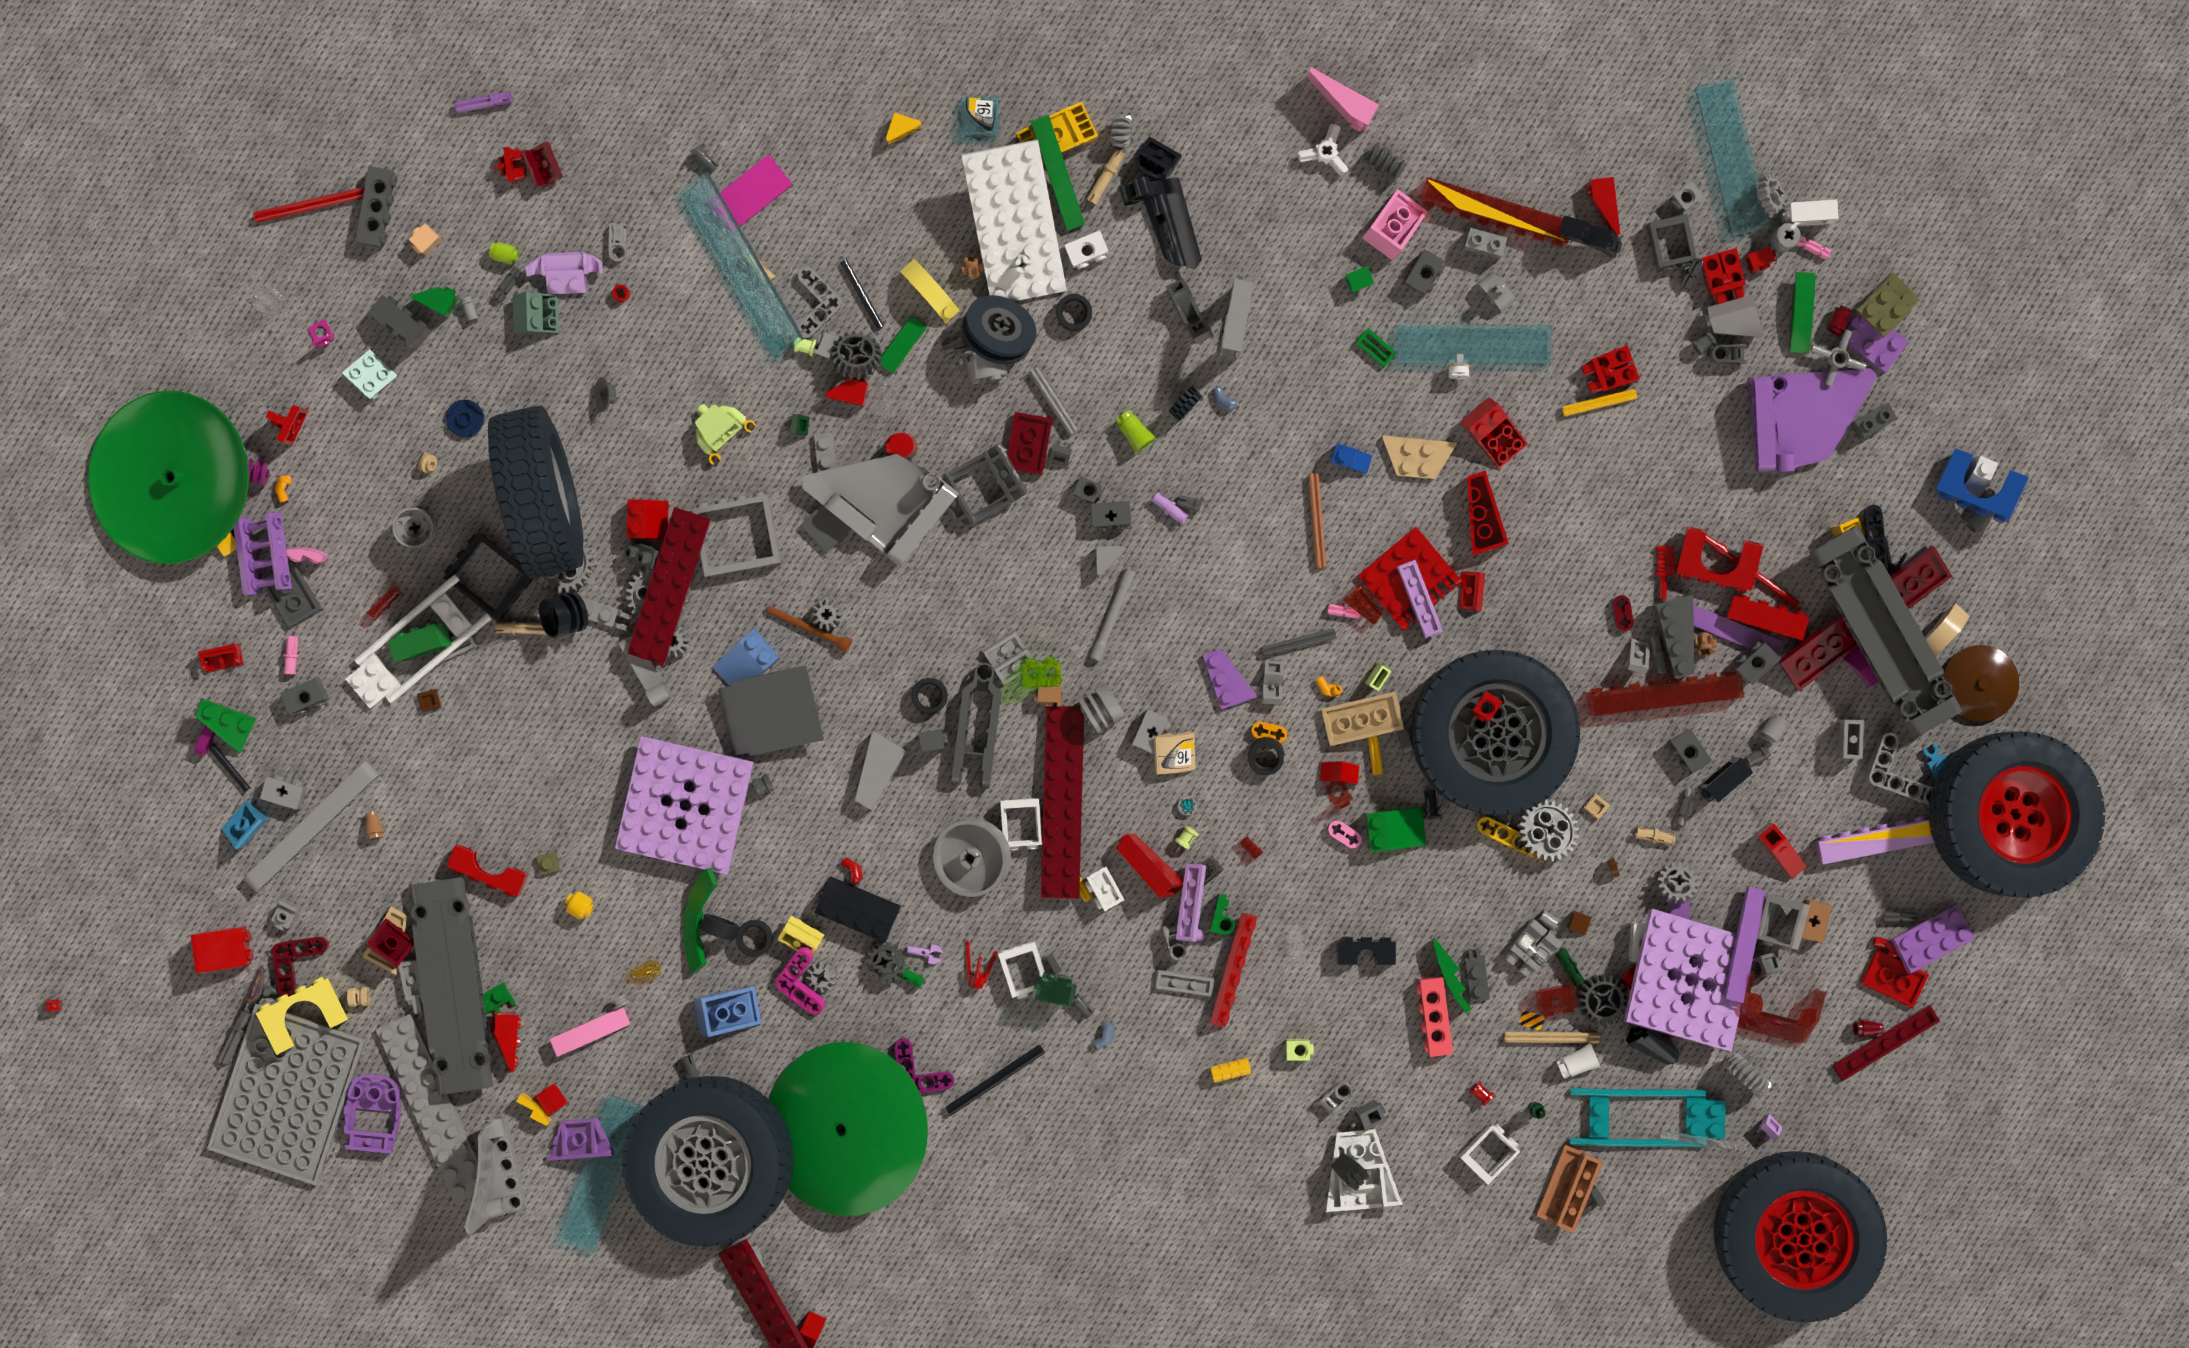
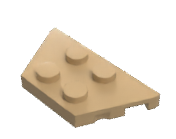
(1417, 456)

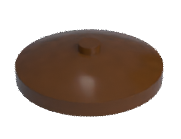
(1982, 682)

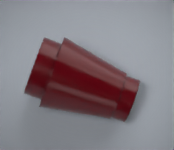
(1867, 1028)

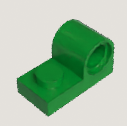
(1218, 916)

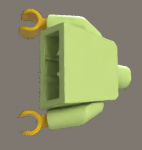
(717, 427)

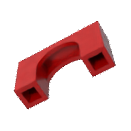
(1740, 575)

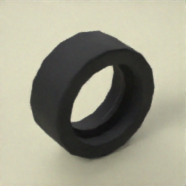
(1069, 298)
(915, 700)
(1265, 770)
(719, 927)
(754, 952)

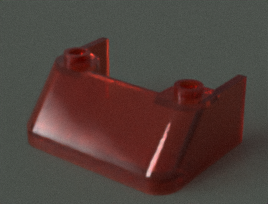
(1797, 1031)

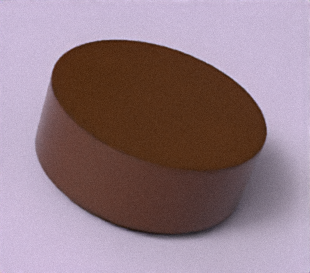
(1613, 867)

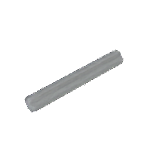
(1053, 401)

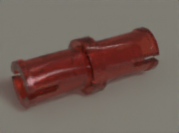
(384, 602)

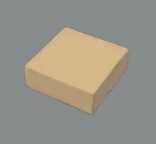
(1596, 806)

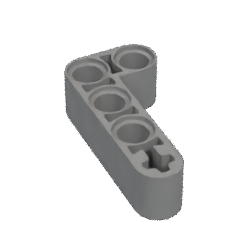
(650, 677)

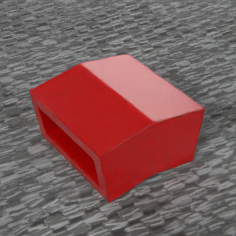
(551, 1099)

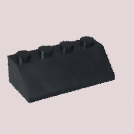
(857, 909)

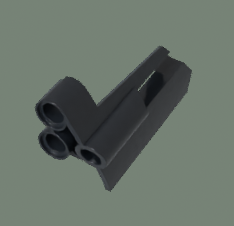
(1166, 203)

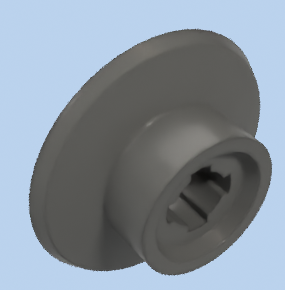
(604, 394)

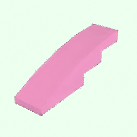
(589, 1031)

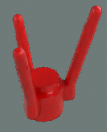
(977, 979)

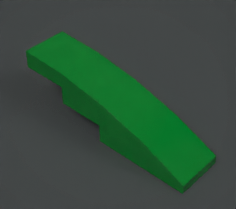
(1802, 312)
(1448, 969)

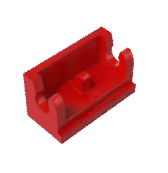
(221, 657)

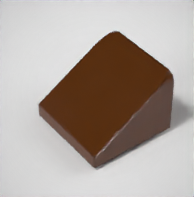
(1579, 922)

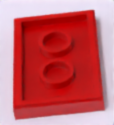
(1891, 979)

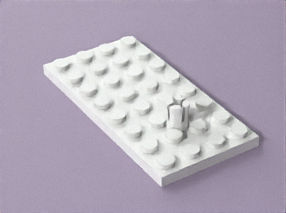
(1014, 221)

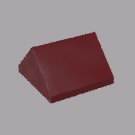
(390, 943)

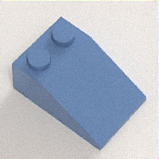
(747, 658)
(727, 1011)

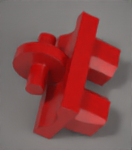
(511, 156)

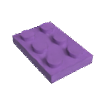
(1871, 346)

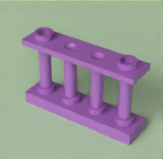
(247, 555)

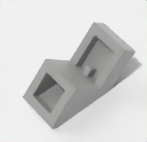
(1273, 682)

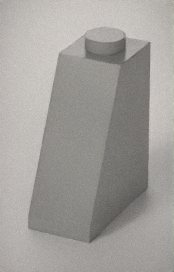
(1736, 318)

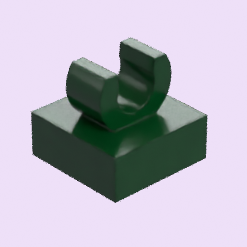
(799, 424)

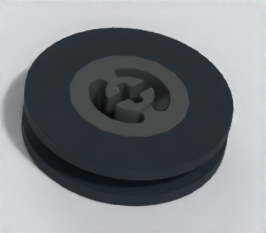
(1005, 317)

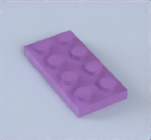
(1932, 938)

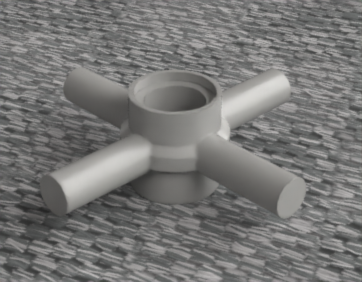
(1830, 355)

